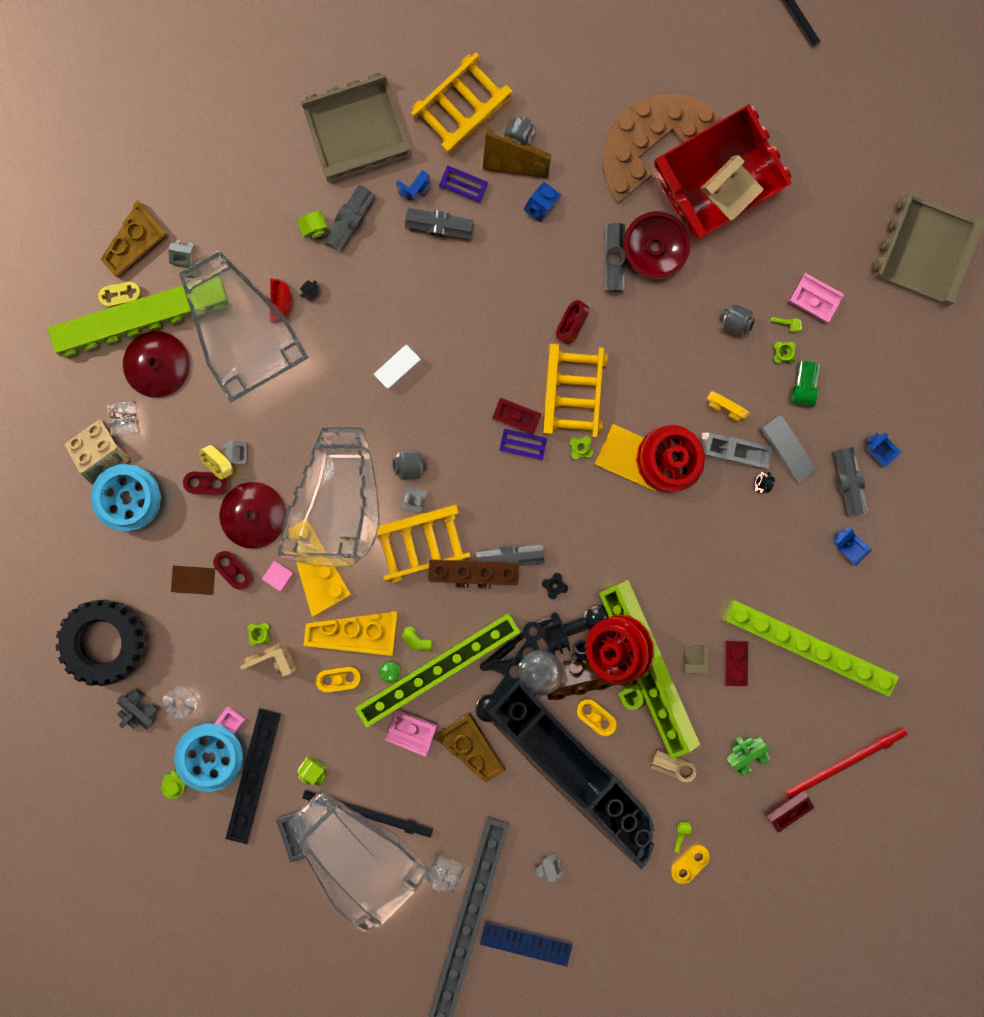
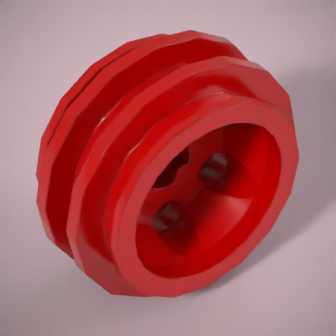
(688, 454)
(601, 649)

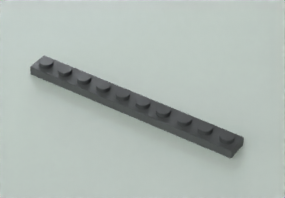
(469, 919)

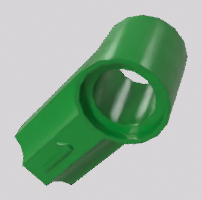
(805, 390)

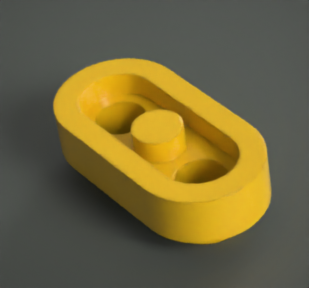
(735, 411)
(338, 678)
(596, 716)
(689, 863)

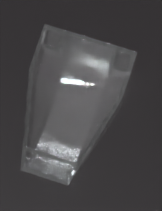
(238, 327)
(336, 503)
(356, 861)

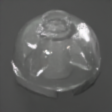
(541, 672)

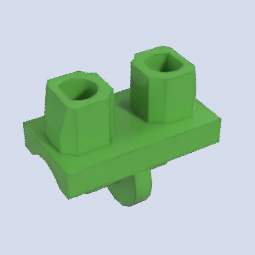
(746, 753)

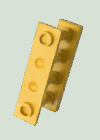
(482, 110)
(555, 379)
(405, 527)

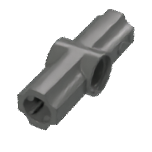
(349, 218)
(439, 223)
(614, 244)
(851, 481)
(514, 554)

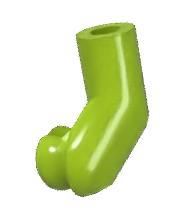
(414, 642)

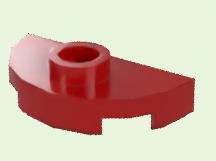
(280, 294)

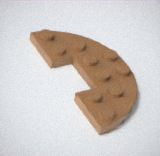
(642, 128)

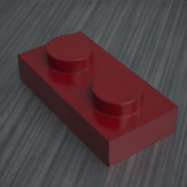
(516, 416)
(736, 663)
(790, 811)

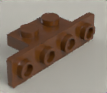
(473, 572)
(580, 680)

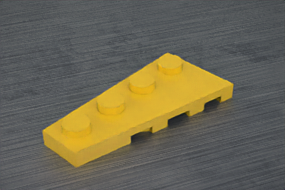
(322, 586)
(359, 634)

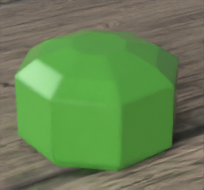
(389, 671)

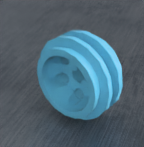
(102, 502)
(191, 741)

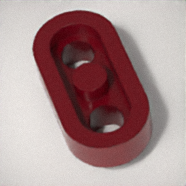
(572, 321)
(206, 483)
(232, 571)

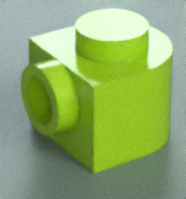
(312, 224)
(632, 696)
(311, 771)
(172, 785)

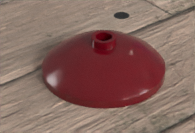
(667, 234)
(171, 365)
(268, 517)

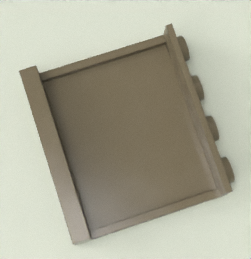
(355, 126)
(928, 249)

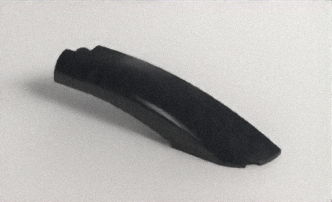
(572, 770)

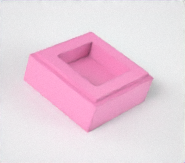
(277, 576)
(230, 719)

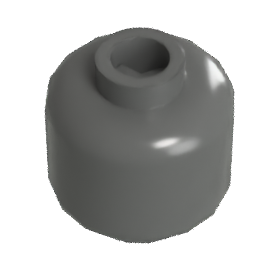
(520, 130)
(737, 320)
(409, 464)

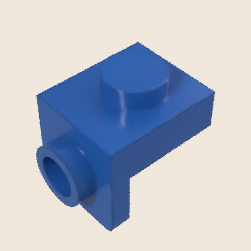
(419, 186)
(541, 201)
(882, 449)
(851, 546)

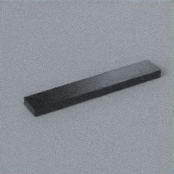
(253, 776)

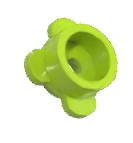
(789, 347)
(585, 442)
(263, 638)

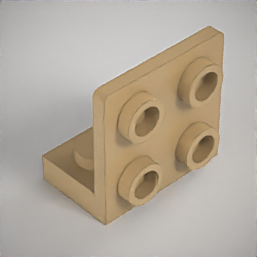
(732, 188)
(95, 451)
(282, 664)

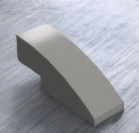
(788, 449)
(736, 450)

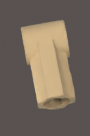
(666, 765)

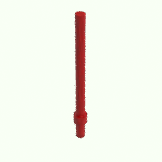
(885, 741)

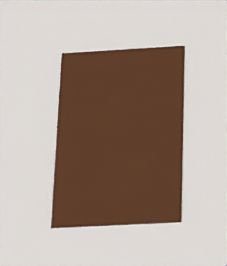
(192, 580)

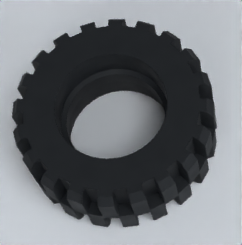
(71, 642)

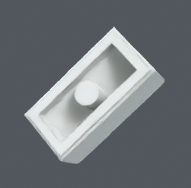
(397, 367)

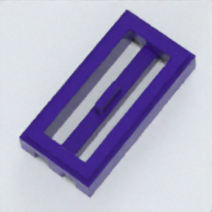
(483, 183)
(524, 435)

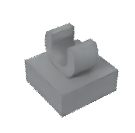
(181, 254)
(235, 452)
(413, 499)
(551, 868)

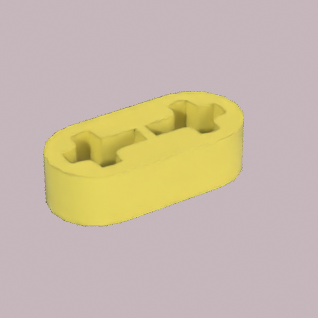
(119, 289)
(215, 462)

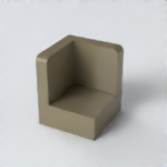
(696, 659)

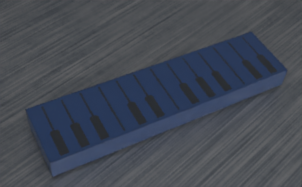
(526, 944)

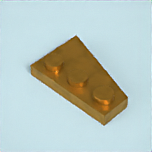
(509, 156)
(133, 240)
(470, 745)

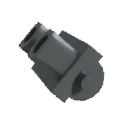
(128, 703)

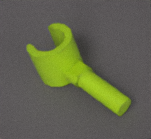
(795, 324)
(684, 828)

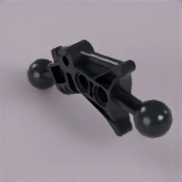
(554, 636)

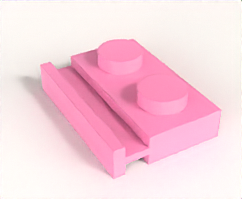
(816, 298)
(411, 732)

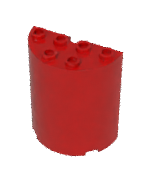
(700, 157)

